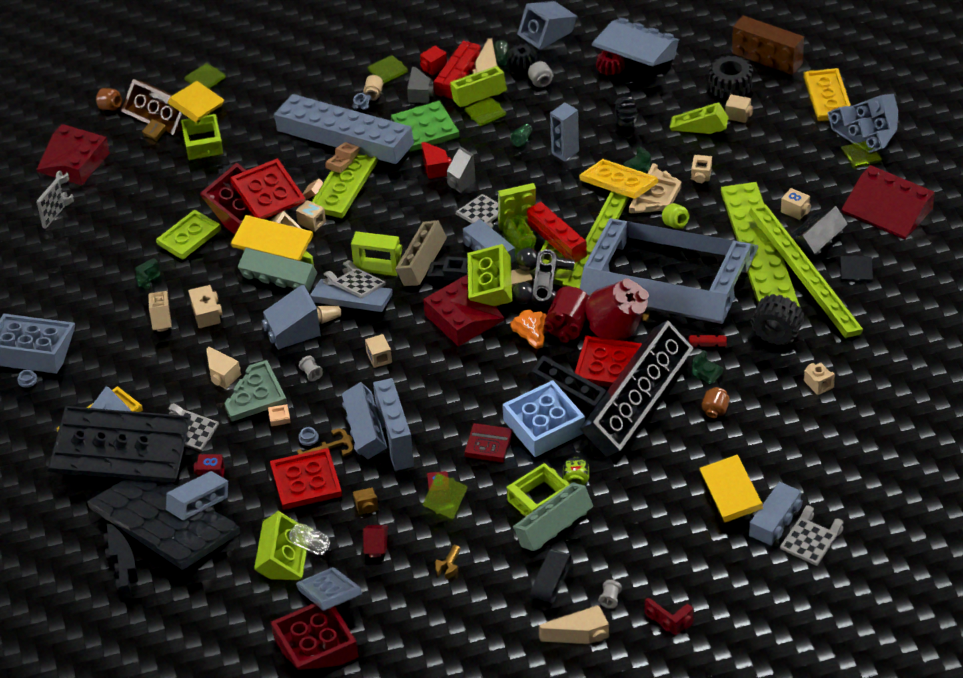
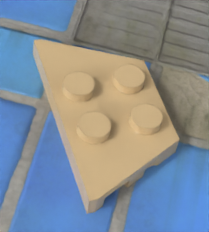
(659, 195)

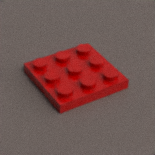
(267, 189)
(604, 359)
(305, 478)

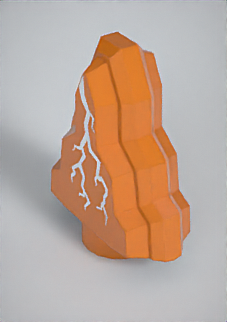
(530, 326)

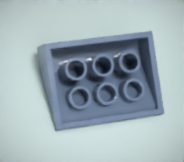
(637, 42)
(34, 342)

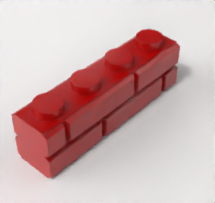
(457, 67)
(556, 232)

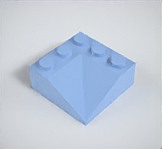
(543, 418)

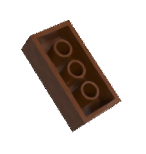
(767, 45)

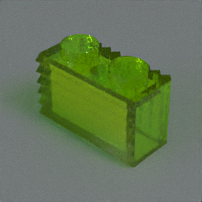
(518, 233)

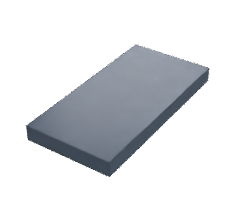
(336, 296)
(328, 588)

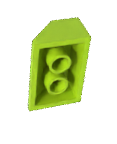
(490, 276)
(276, 553)

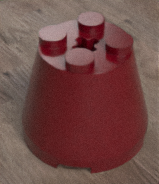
(616, 309)

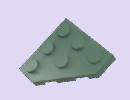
(255, 392)

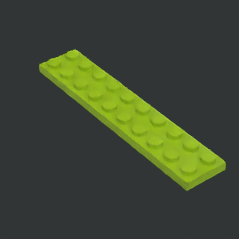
(767, 269)

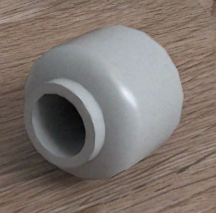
(540, 74)

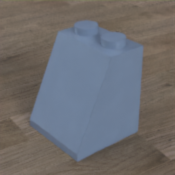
(545, 23)
(292, 319)

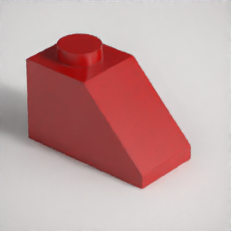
(435, 160)

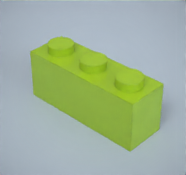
(478, 86)

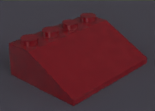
(889, 202)

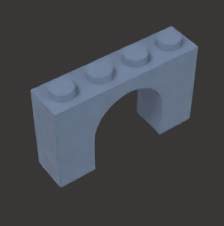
(394, 420)

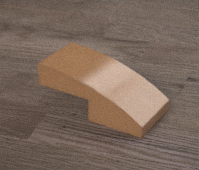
(343, 157)

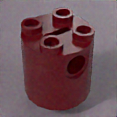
(566, 314)

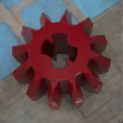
(610, 63)

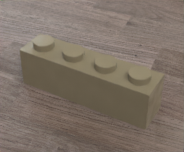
(421, 253)

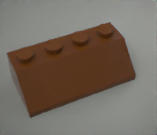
(150, 103)

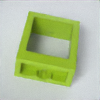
(202, 147)
(379, 243)
(517, 490)

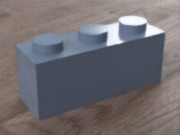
(564, 131)
(481, 236)
(196, 495)
(776, 513)

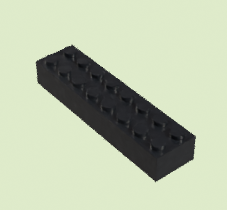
(636, 389)

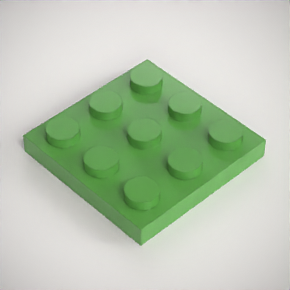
(428, 124)

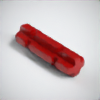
(707, 340)

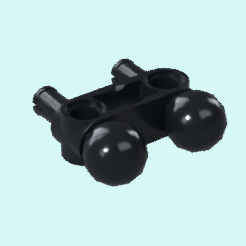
(529, 259)

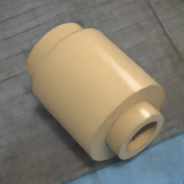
(373, 86)

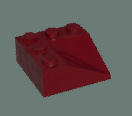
(73, 153)
(226, 201)
(458, 315)
(314, 638)

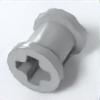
(309, 366)
(610, 593)

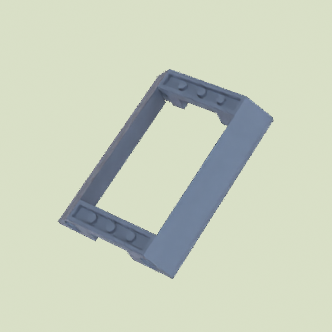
(668, 297)

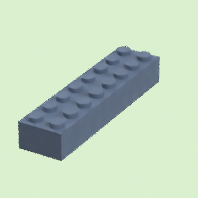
(338, 125)

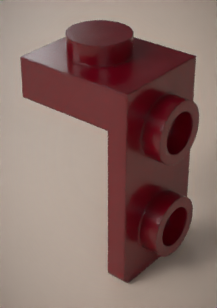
(673, 623)

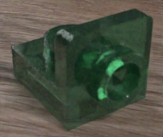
(641, 162)
(147, 272)
(705, 369)

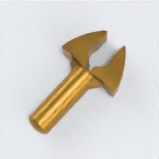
(448, 563)

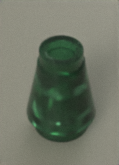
(501, 52)
(520, 135)

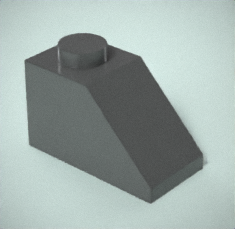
(419, 87)
(461, 170)

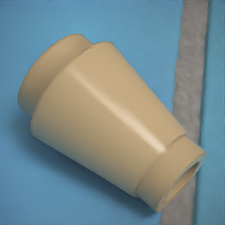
(328, 313)

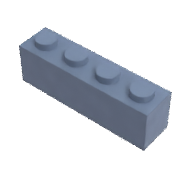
(364, 421)

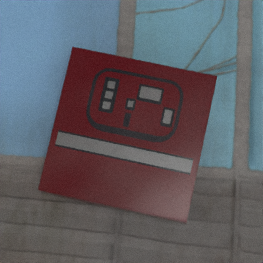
(488, 442)

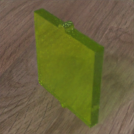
(388, 68)
(205, 75)
(485, 111)
(860, 155)
(445, 495)

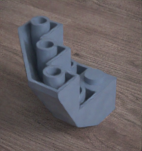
(867, 121)

